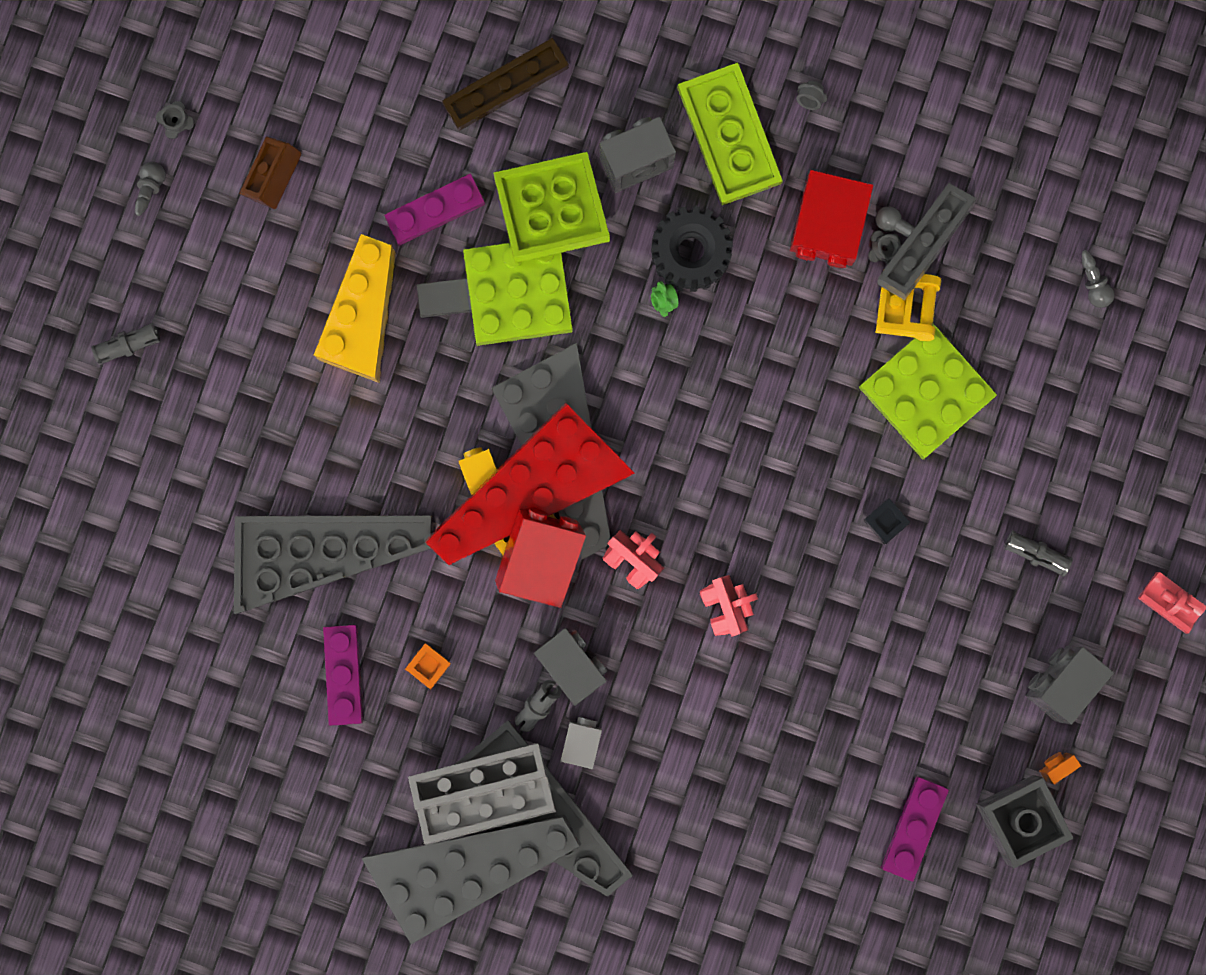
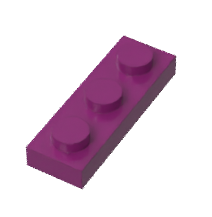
(434, 209)
(343, 675)
(914, 829)

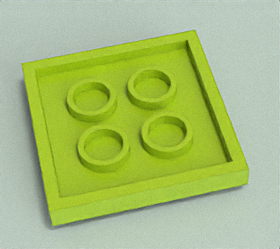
(551, 207)
(515, 298)
(927, 392)

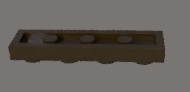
(505, 84)

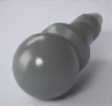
(151, 177)
(1100, 292)

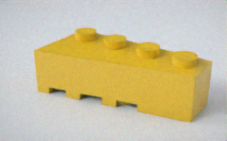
(360, 312)

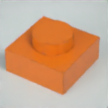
(428, 666)
(1058, 767)

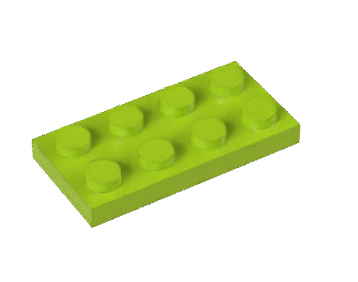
(729, 134)

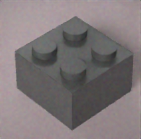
(636, 153)
(571, 666)
(1068, 683)
(1024, 821)

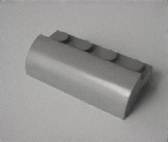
(482, 794)

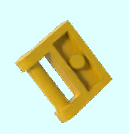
(895, 312)

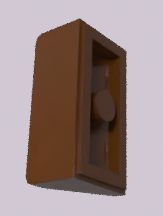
(270, 172)

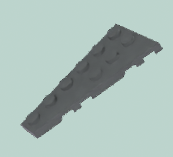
(530, 401)
(299, 553)
(594, 859)
(450, 877)

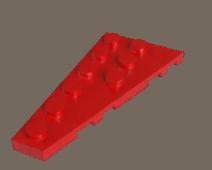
(547, 473)

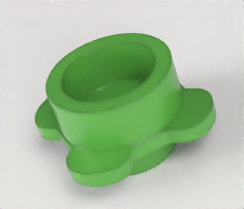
(664, 298)

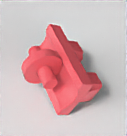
(638, 553)
(1172, 602)
(733, 608)

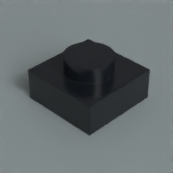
(886, 521)

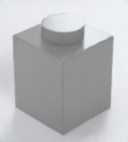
(581, 743)

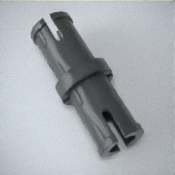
(125, 344)
(1038, 553)
(538, 705)

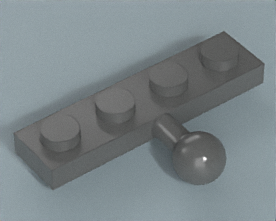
(924, 240)

